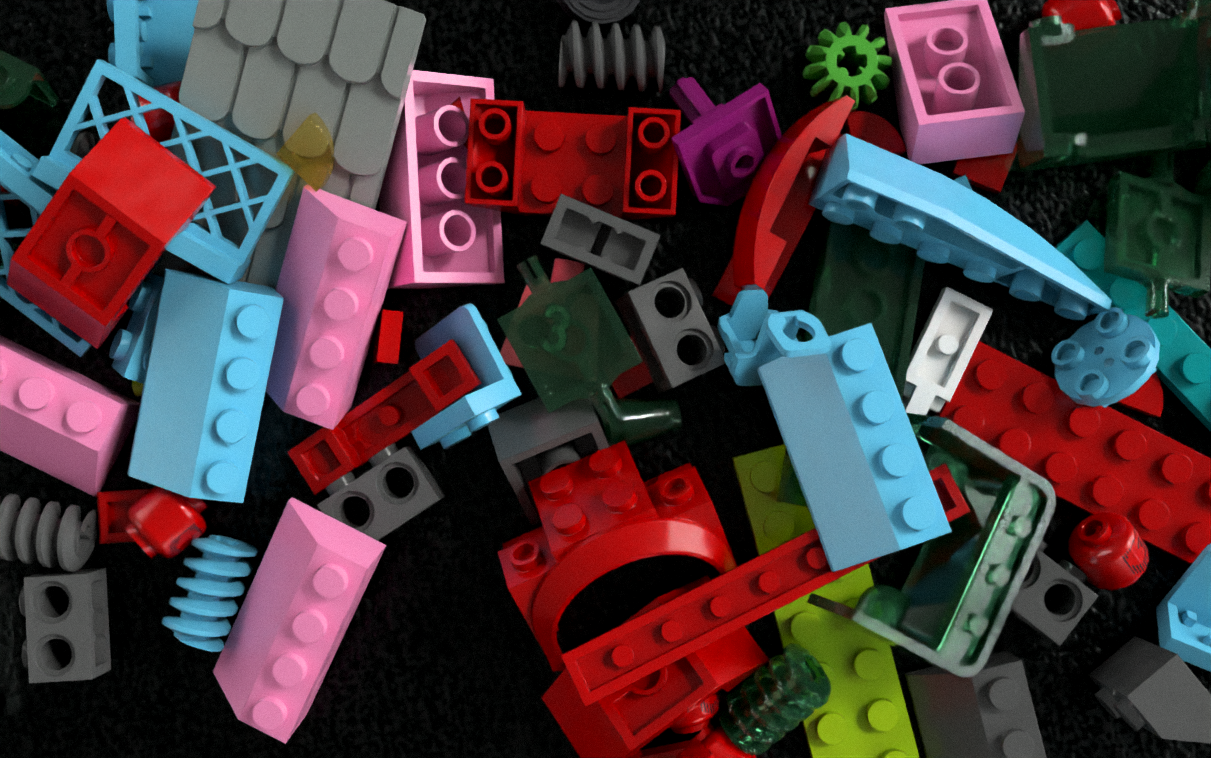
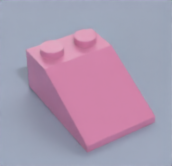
(952, 81)

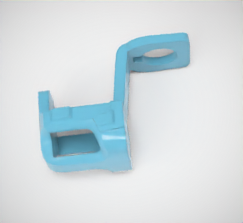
(774, 340)

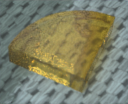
(310, 152)

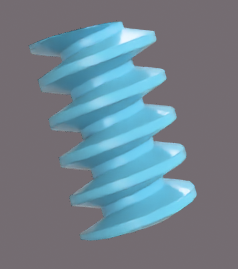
(210, 592)

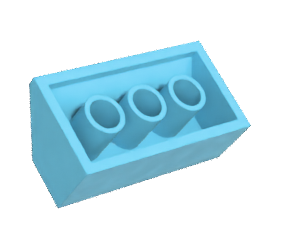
(205, 385)
(853, 450)

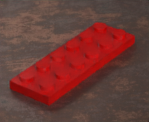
(1088, 452)

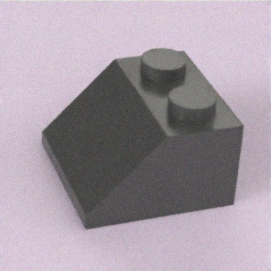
(536, 442)
(1154, 692)
(976, 714)

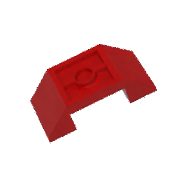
(610, 162)
(106, 230)
(647, 707)

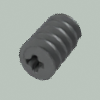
(612, 56)
(46, 536)

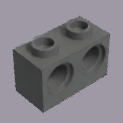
(600, 240)
(659, 335)
(386, 507)
(1076, 598)
(81, 625)

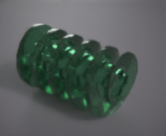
(775, 700)

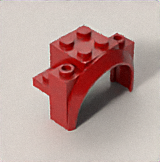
(601, 518)

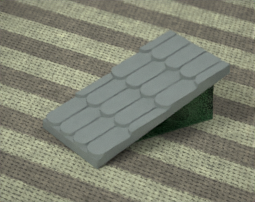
(262, 74)

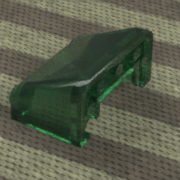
(1114, 89)

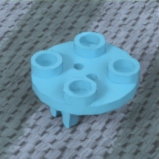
(1106, 359)

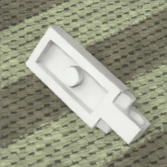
(943, 351)

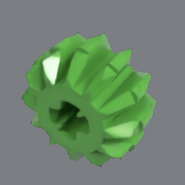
(858, 54)

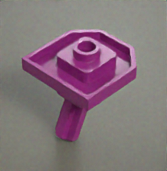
(724, 141)

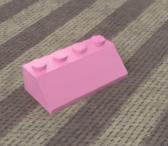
(426, 188)
(331, 303)
(60, 418)
(294, 618)

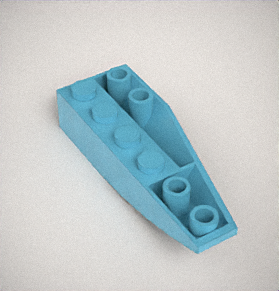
(949, 225)

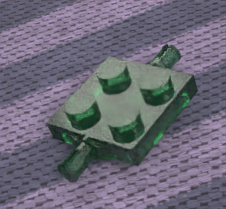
(1158, 235)
(570, 340)

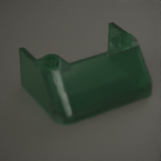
(968, 576)

